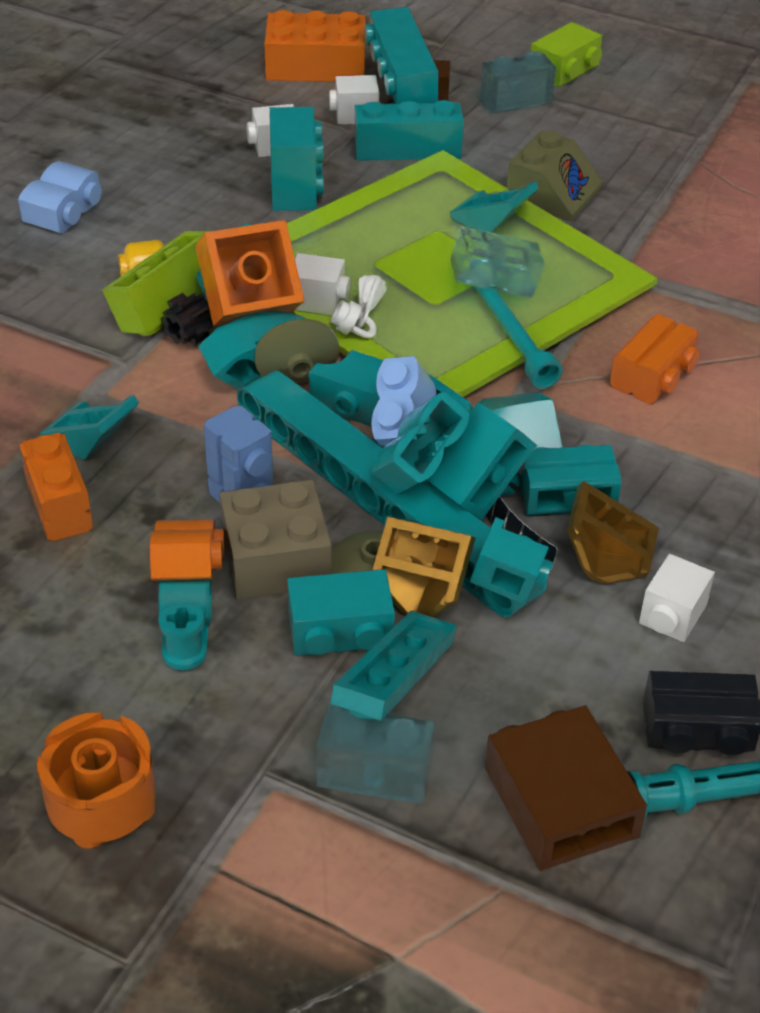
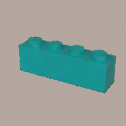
(401, 56)

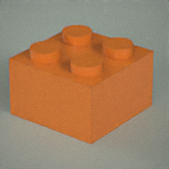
(249, 271)

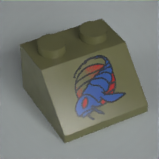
(561, 172)

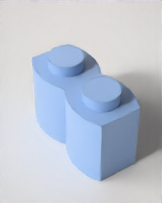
(60, 196)
(401, 388)

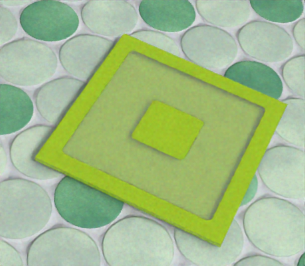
(407, 238)

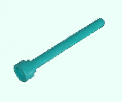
(540, 365)

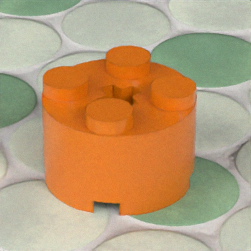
(97, 778)

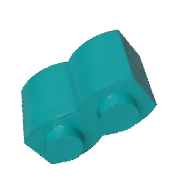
(420, 443)

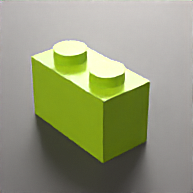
(571, 51)

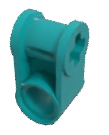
(185, 622)

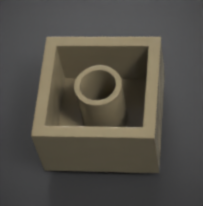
(274, 537)

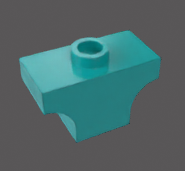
(348, 386)

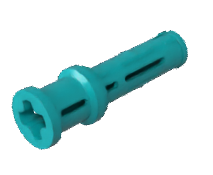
(683, 788)

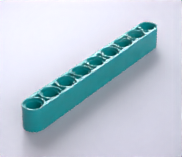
(346, 461)

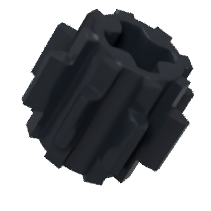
(187, 319)

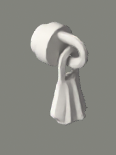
(345, 316)

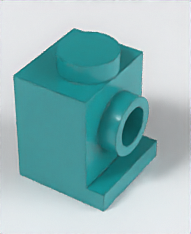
(511, 564)

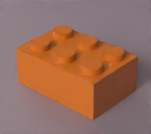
(314, 46)

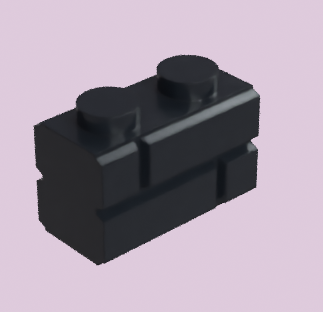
(702, 711)

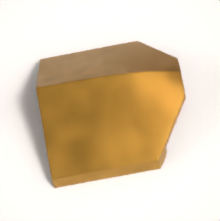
(609, 537)
(423, 565)

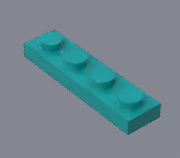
(393, 666)

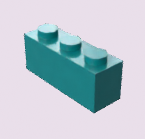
(407, 130)

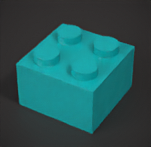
(295, 158)

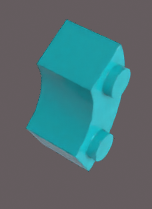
(233, 345)

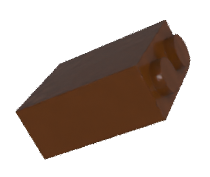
(564, 787)

